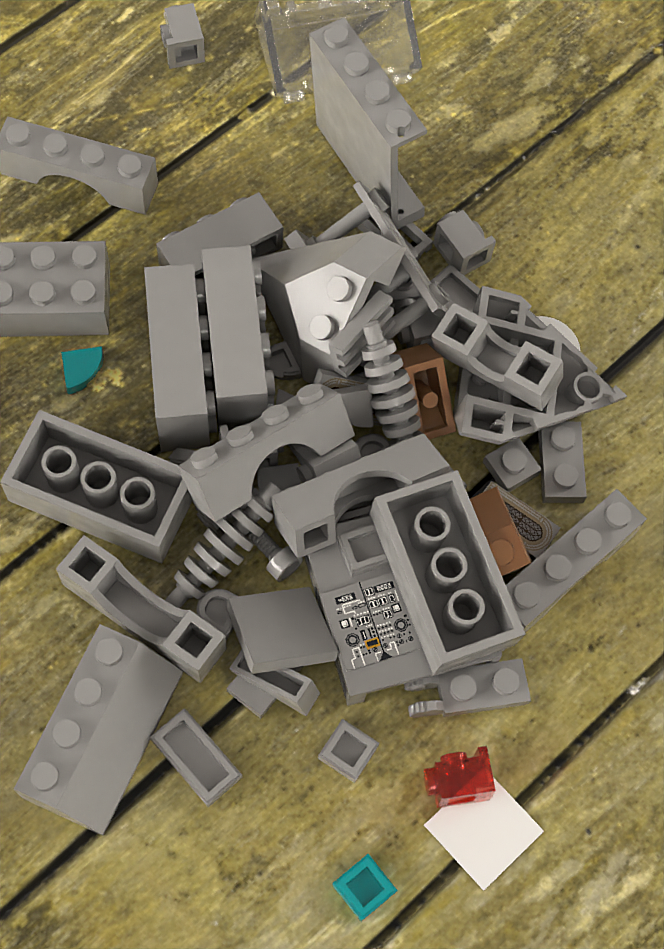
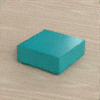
(364, 887)

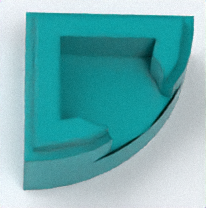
(81, 367)

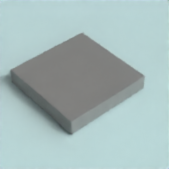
(281, 630)

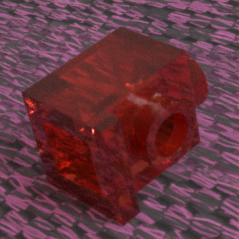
(460, 778)

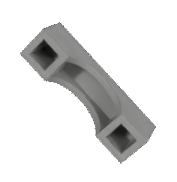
(118, 174)
(224, 473)
(312, 509)
(573, 557)
(116, 593)

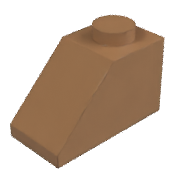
(430, 383)
(500, 532)

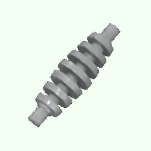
(389, 386)
(223, 546)

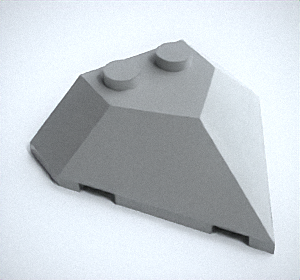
(321, 288)
(498, 417)

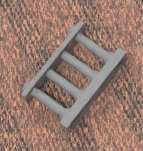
(374, 205)

